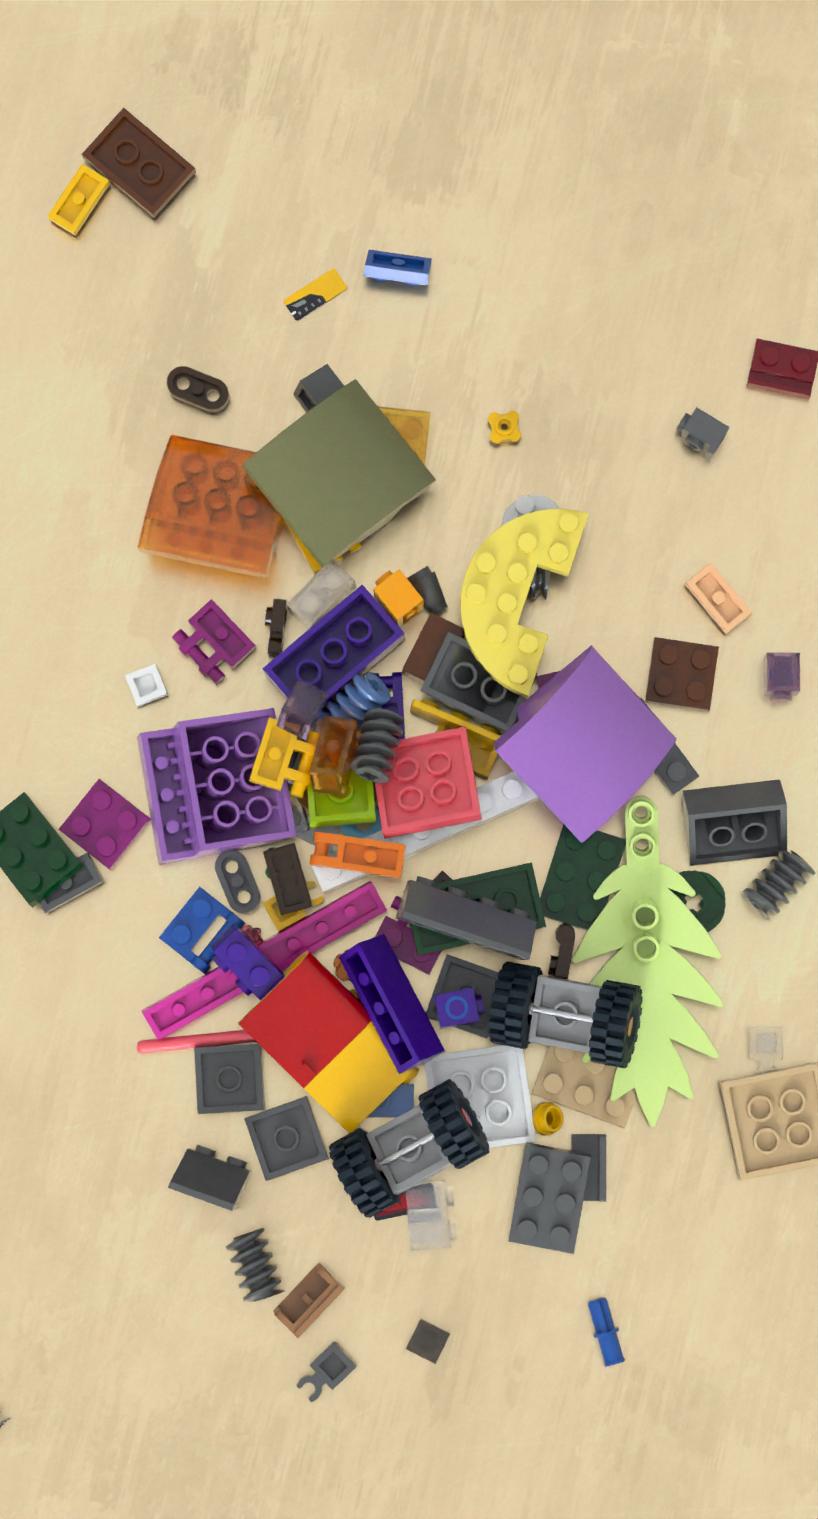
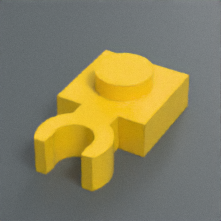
(286, 920)

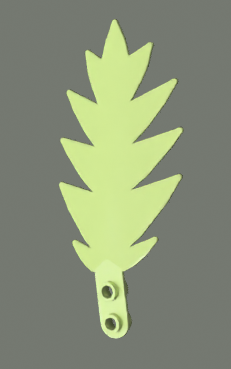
(645, 923)

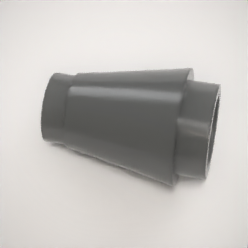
(428, 587)

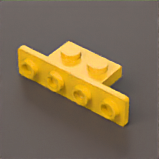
(480, 738)

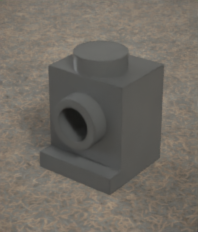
(702, 432)

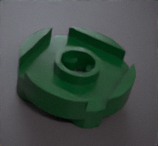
(711, 895)

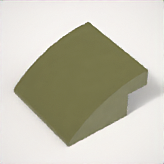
(338, 473)

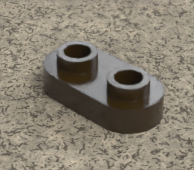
(200, 387)

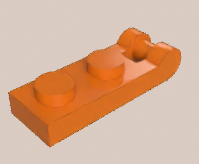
(359, 855)

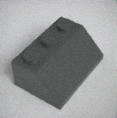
(735, 822)

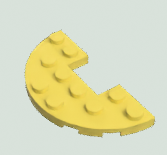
(499, 585)

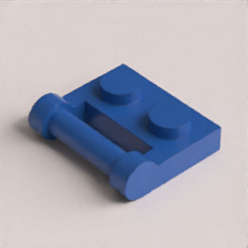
(193, 923)

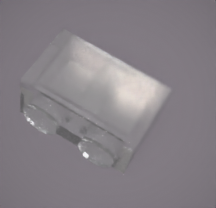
(321, 594)
(429, 1215)

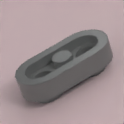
(237, 882)

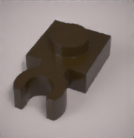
(276, 620)

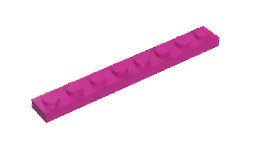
(282, 948)

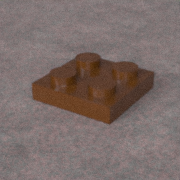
(681, 674)

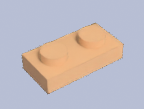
(718, 598)

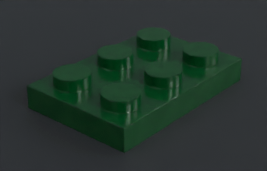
(33, 851)
(577, 874)

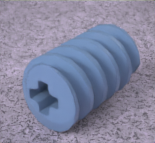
(358, 699)

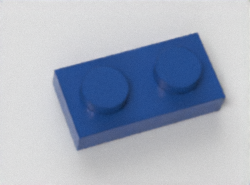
(397, 267)

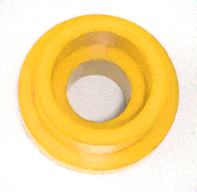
(547, 1118)

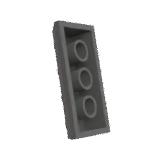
(467, 919)

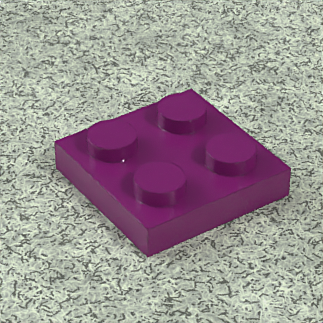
(104, 824)

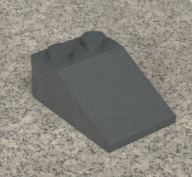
(468, 688)
(211, 1178)

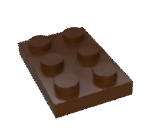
(138, 162)

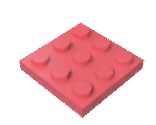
(429, 785)

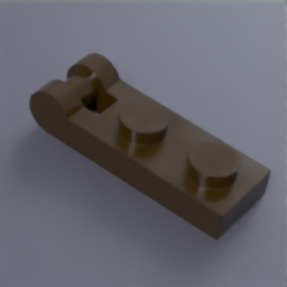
(560, 964)

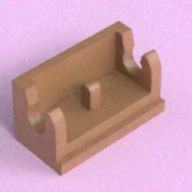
(308, 1300)

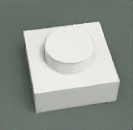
(146, 685)

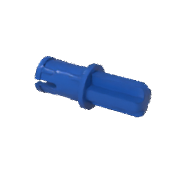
(606, 1332)

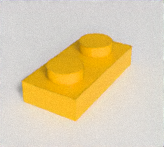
(78, 199)

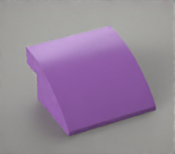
(585, 743)
(203, 790)

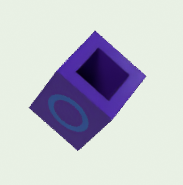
(458, 1008)

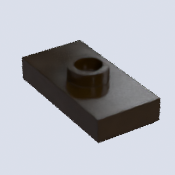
(287, 878)

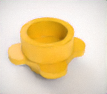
(511, 433)

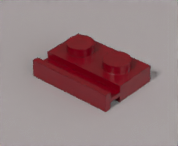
(783, 368)

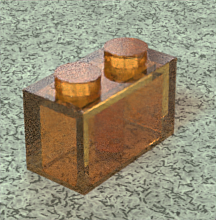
(333, 754)

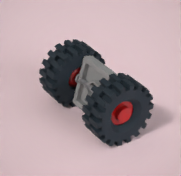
(565, 1014)
(409, 1149)

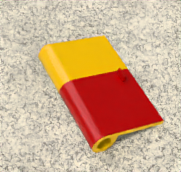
(325, 1042)

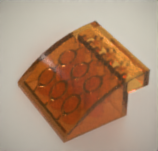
(210, 510)

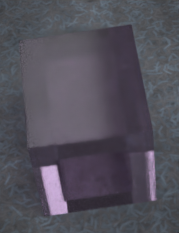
(781, 675)
(302, 709)

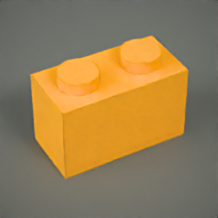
(398, 597)

